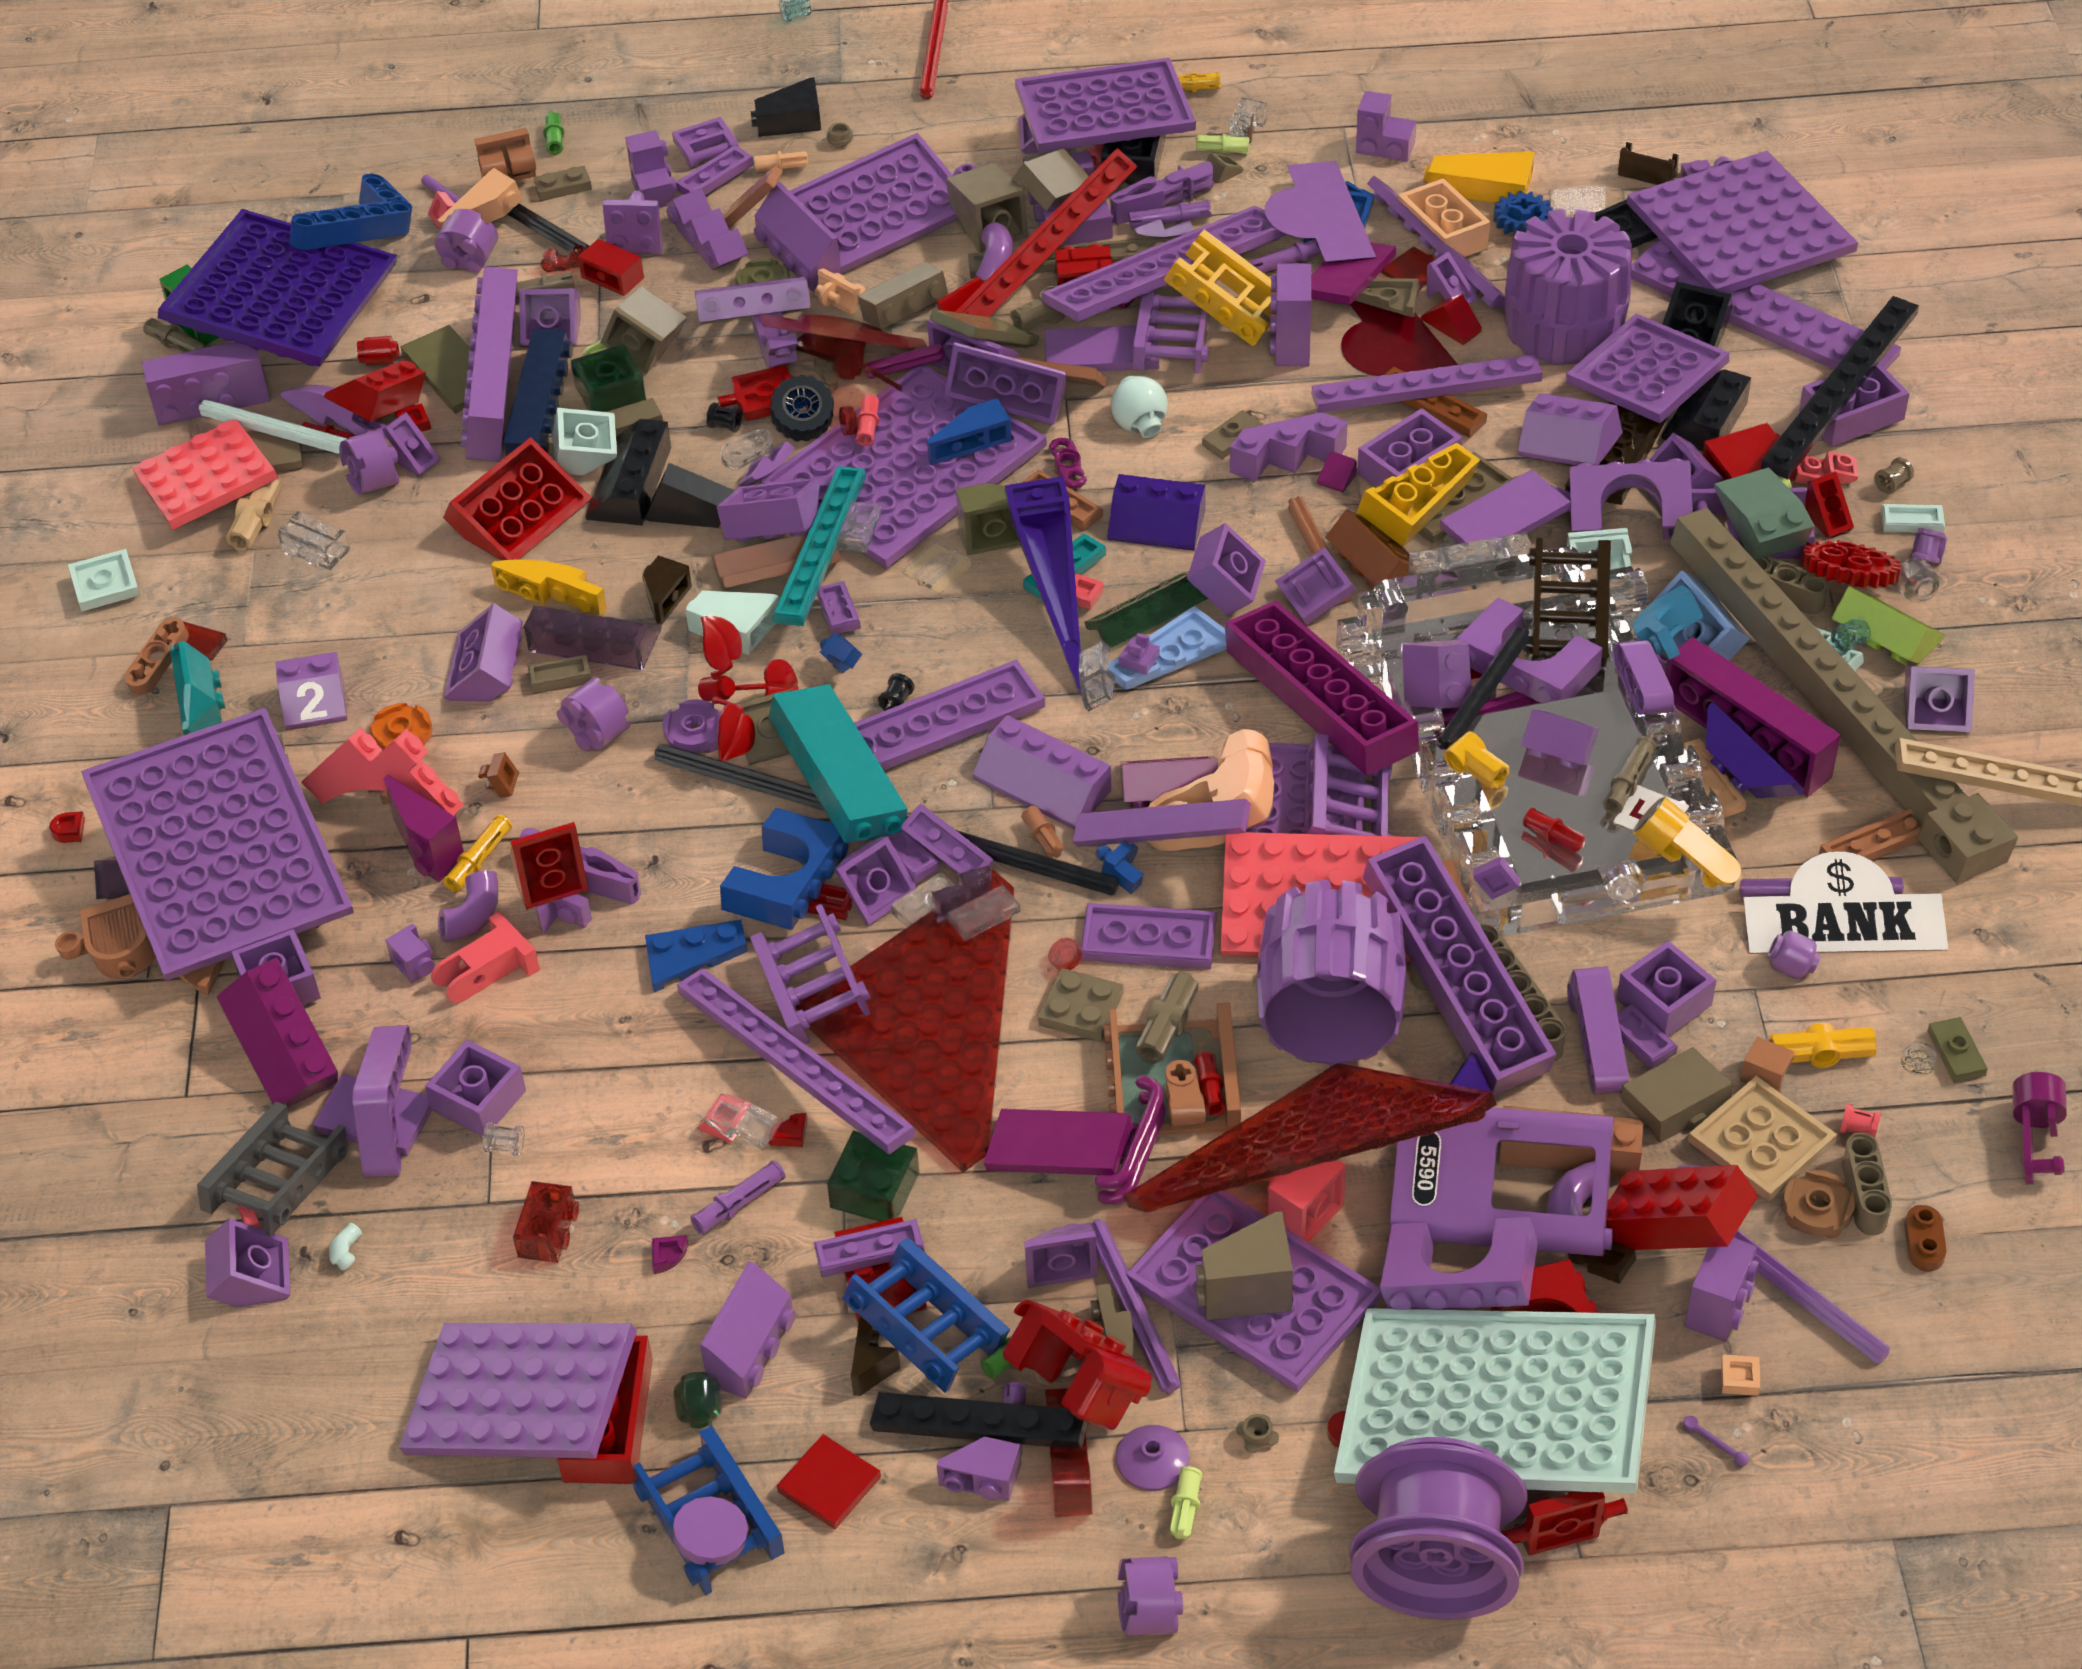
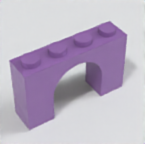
(1099, 223)
(1595, 483)
(1541, 680)
(1497, 1281)

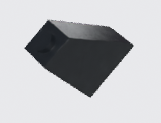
(788, 110)
(686, 499)

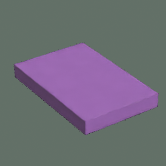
(410, 1111)

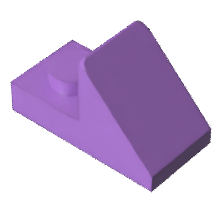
(1447, 278)
(412, 447)
(570, 909)

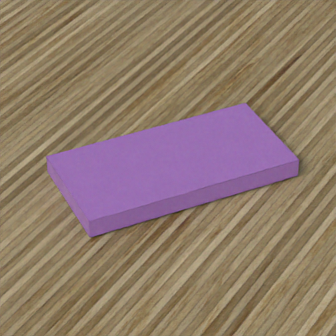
(1095, 347)
(1508, 510)
(1149, 935)

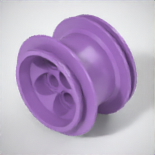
(1438, 1529)

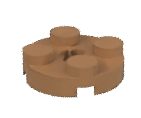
(1815, 1220)

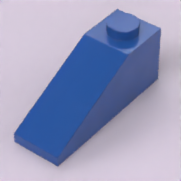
(971, 431)

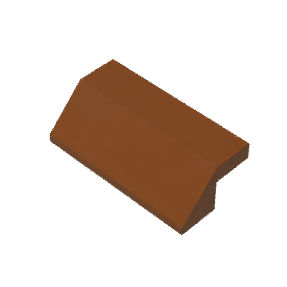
(760, 561)

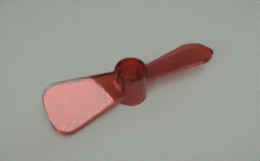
(845, 354)

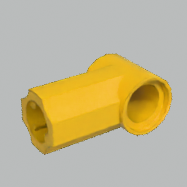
(1471, 756)

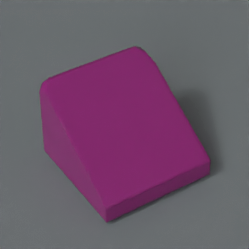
(1337, 472)

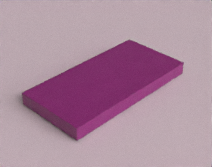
(1346, 279)
(1058, 1142)

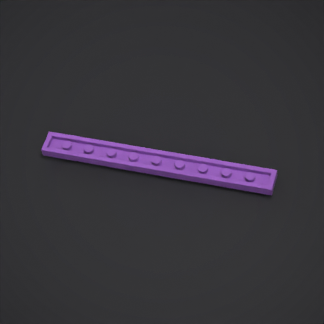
(797, 1061)

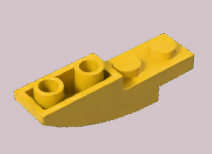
(545, 580)

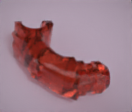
(555, 262)

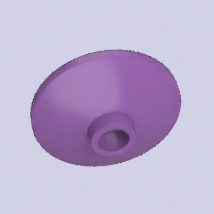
(1147, 1469)

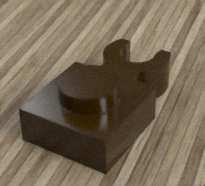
(1611, 1266)

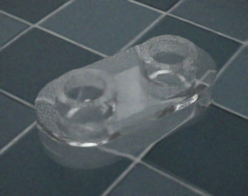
(746, 448)

